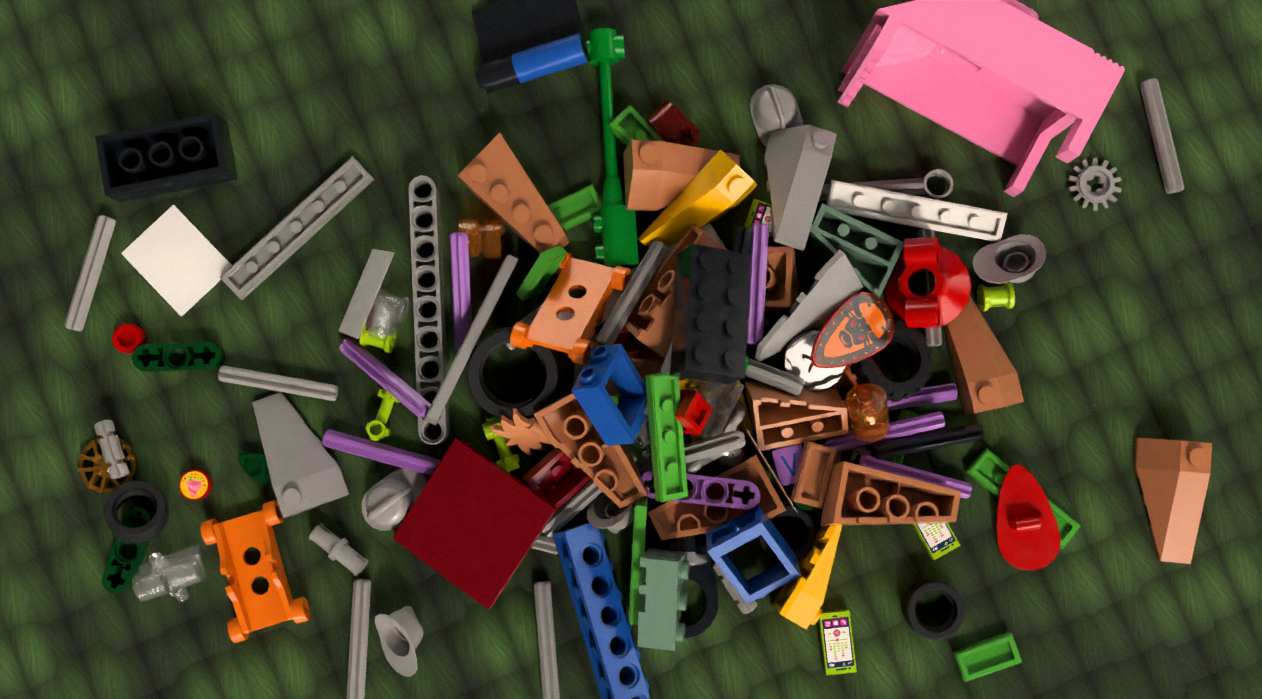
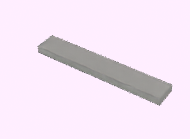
(296, 228)
(471, 340)

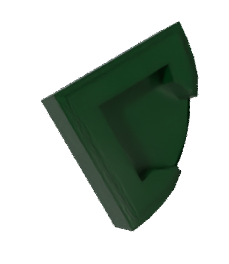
(255, 466)

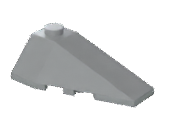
(796, 173)
(810, 312)
(296, 460)

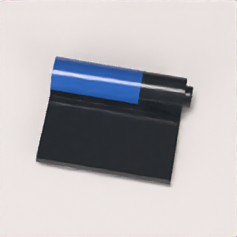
(527, 41)

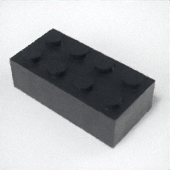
(166, 157)
(710, 314)

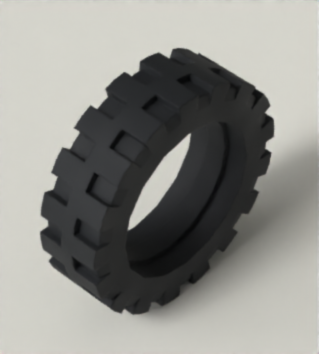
(920, 362)

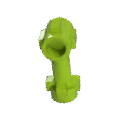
(379, 428)
(508, 461)

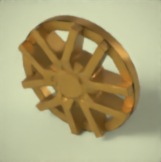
(100, 467)

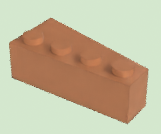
(508, 191)
(654, 313)
(881, 498)

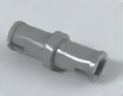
(338, 549)

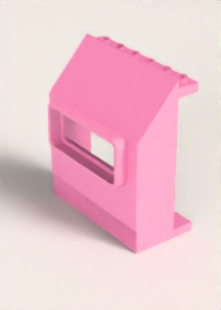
(985, 76)

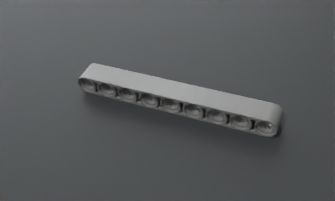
(422, 296)

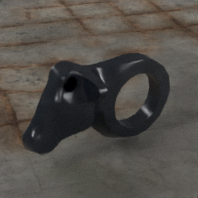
(700, 572)

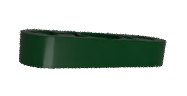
(169, 348)
(117, 555)

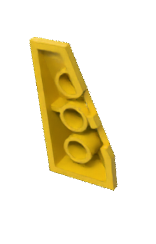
(705, 199)
(805, 595)

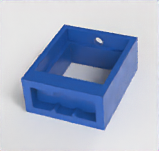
(614, 423)
(740, 531)

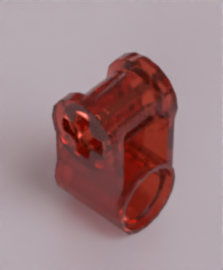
(673, 125)

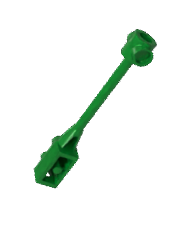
(614, 222)

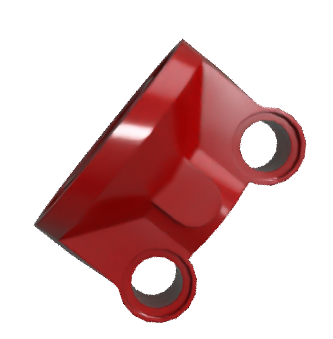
(948, 296)

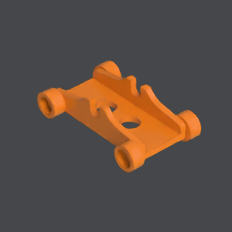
(572, 334)
(254, 609)

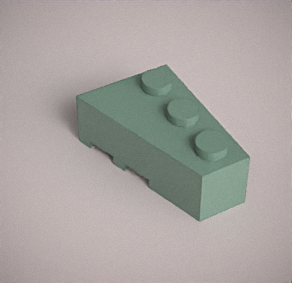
(867, 249)
(662, 599)

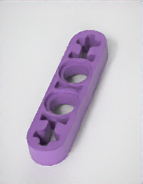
(700, 487)

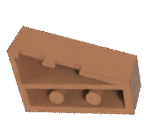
(789, 419)

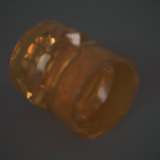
(484, 238)
(868, 412)

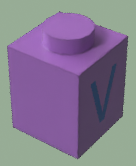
(786, 462)

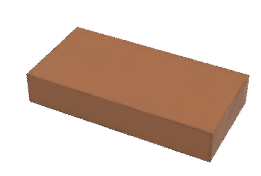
(813, 474)

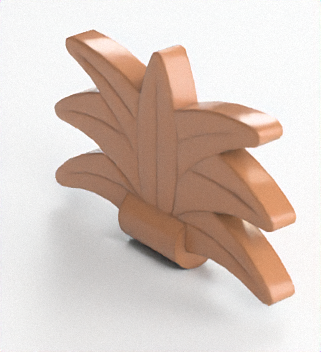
(523, 432)

